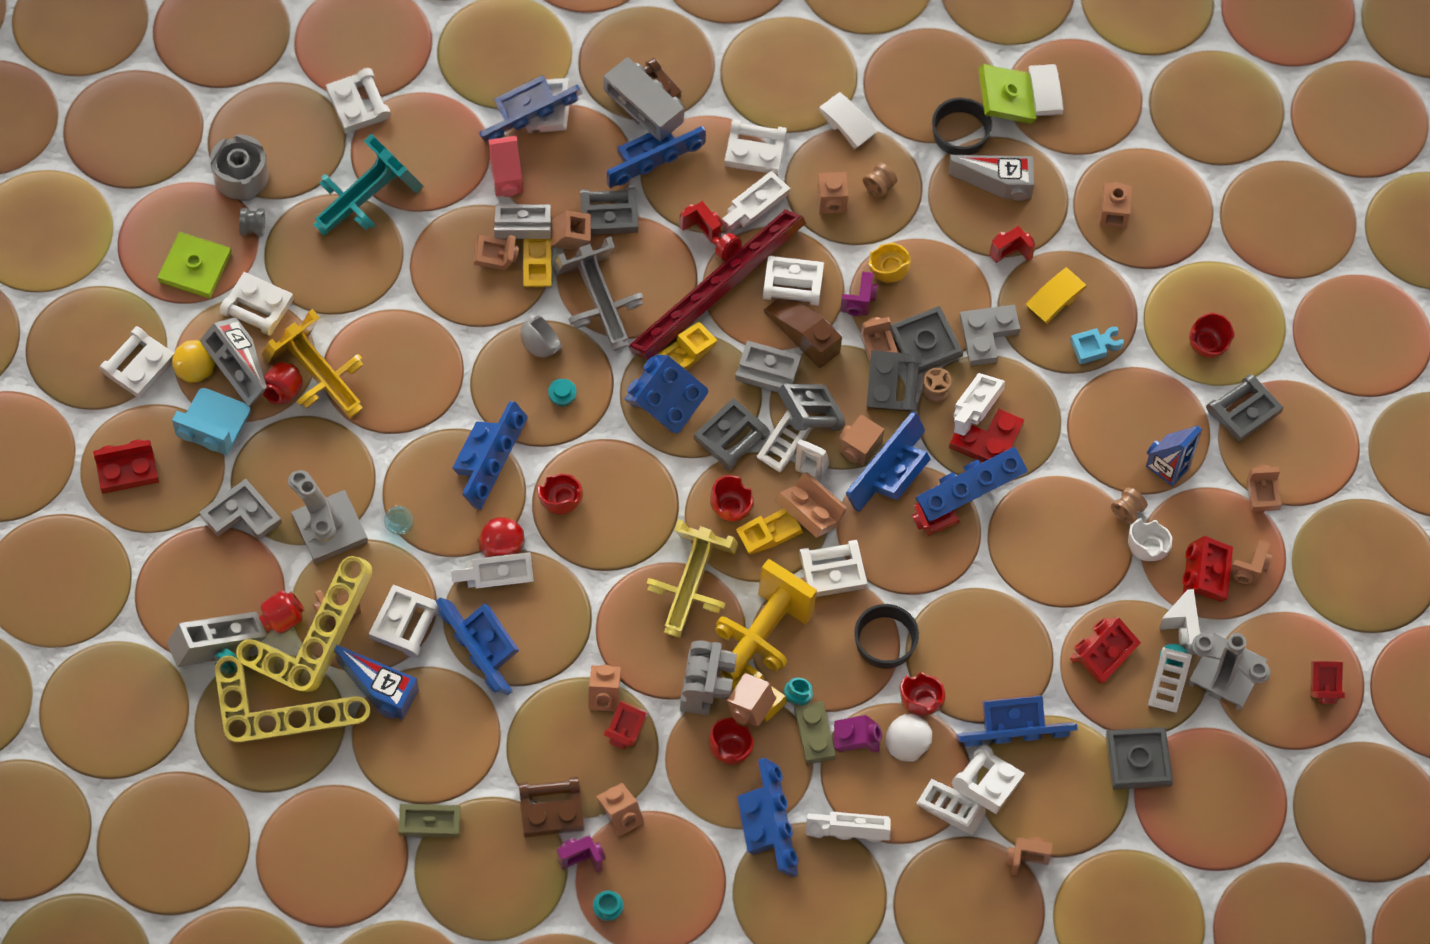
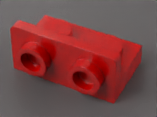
(126, 466)
(1208, 568)
(1105, 648)

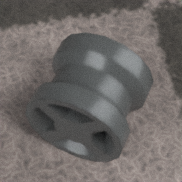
(252, 222)

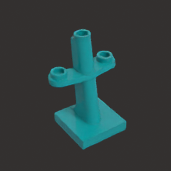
(380, 174)

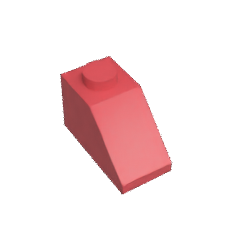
(505, 166)

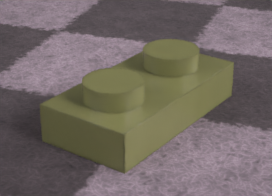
(814, 732)
(429, 820)

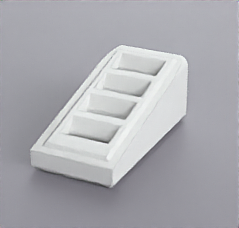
(775, 437)
(811, 460)
(1174, 655)
(966, 825)

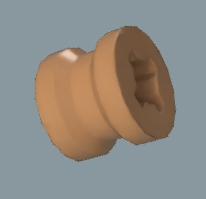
(880, 180)
(935, 378)
(1129, 505)

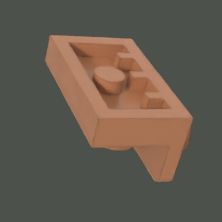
(812, 505)

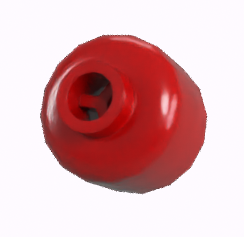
(282, 383)
(281, 612)

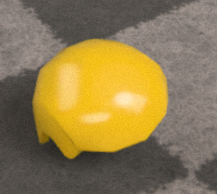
(889, 262)
(192, 362)

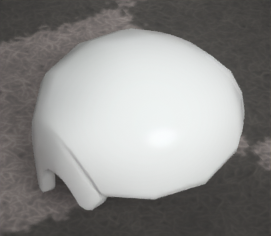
(1149, 540)
(908, 737)

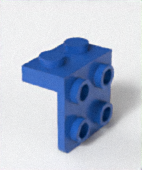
(667, 392)

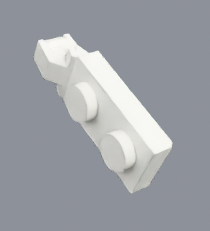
(755, 202)
(976, 402)
(496, 571)
(849, 825)

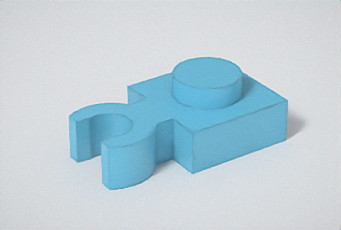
(1093, 346)

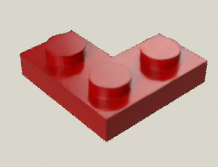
(987, 444)

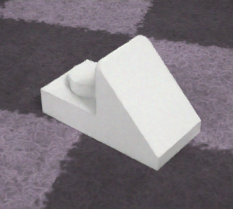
(1185, 618)

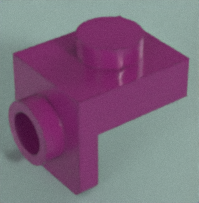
(859, 305)
(856, 734)
(576, 851)

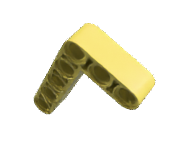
(317, 633)
(281, 715)

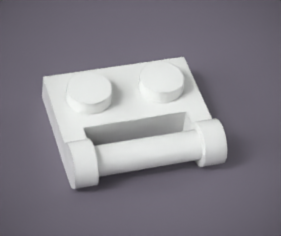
(350, 105)
(752, 154)
(796, 274)
(260, 297)
(143, 368)
(834, 576)
(396, 616)
(995, 786)

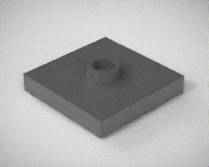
(929, 336)
(1139, 758)

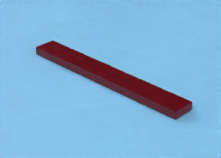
(716, 285)

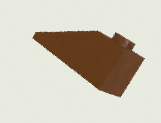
(806, 330)

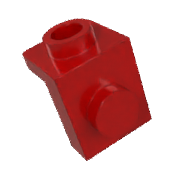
(700, 214)
(1008, 243)
(936, 525)
(1327, 681)
(626, 725)

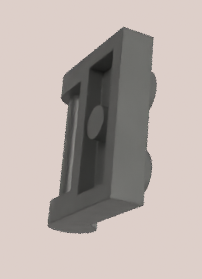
(611, 217)
(883, 381)
(811, 398)
(1250, 414)
(726, 427)

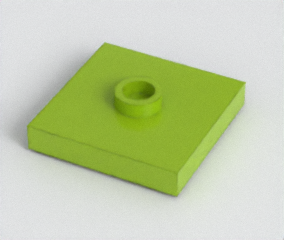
(1007, 94)
(194, 265)

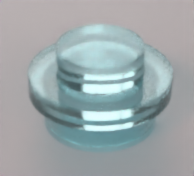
(398, 520)

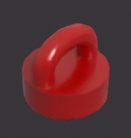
(726, 245)

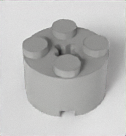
(239, 167)

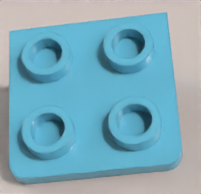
(212, 421)

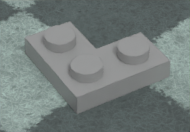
(981, 328)
(241, 504)

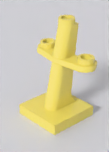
(703, 542)

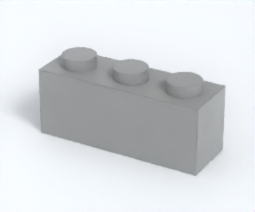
(644, 98)

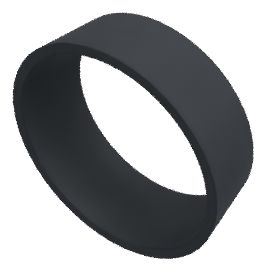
(967, 106)
(886, 611)

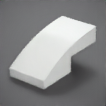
(1046, 90)
(848, 119)

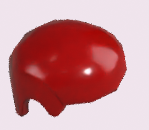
(1211, 335)
(560, 494)
(731, 498)
(501, 537)
(922, 694)
(730, 741)

